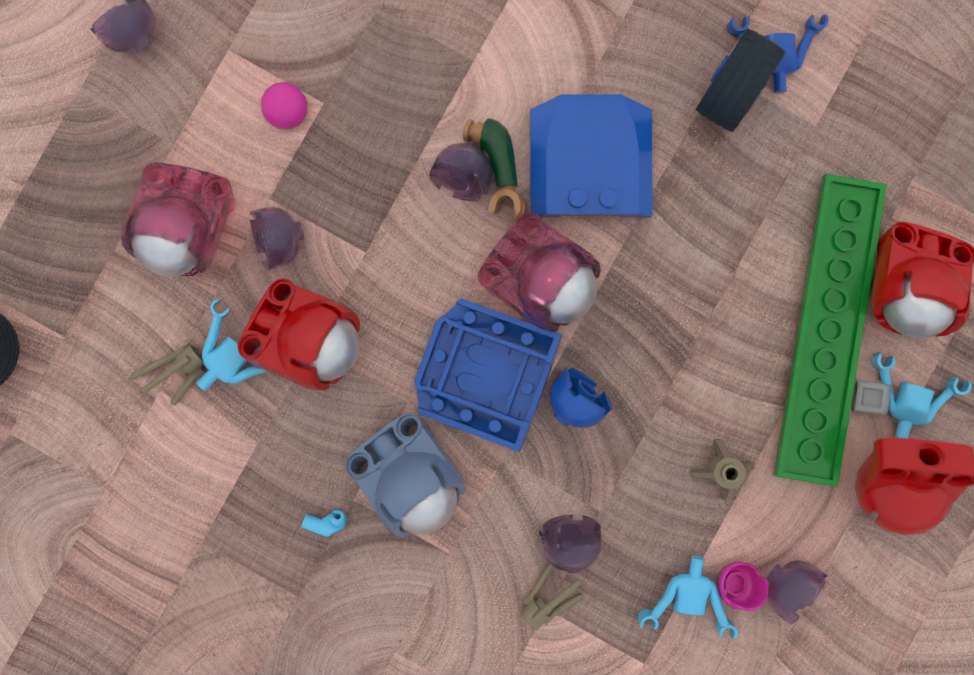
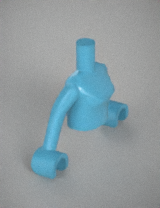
(224, 360)
(914, 402)
(691, 598)

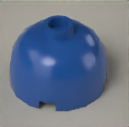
(577, 400)

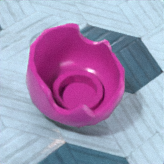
(284, 105)
(742, 586)

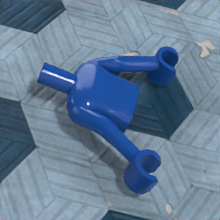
(793, 58)

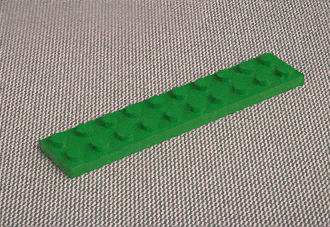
(830, 330)

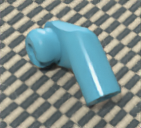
(326, 526)

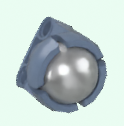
(407, 477)

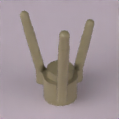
(187, 361)
(539, 610)

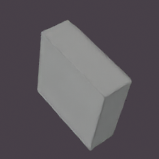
(872, 397)

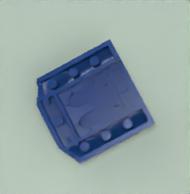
(591, 157)
(485, 373)

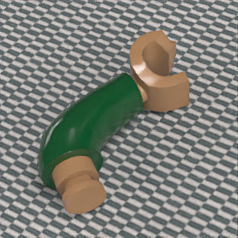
(498, 145)

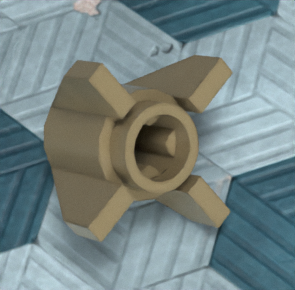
(718, 467)

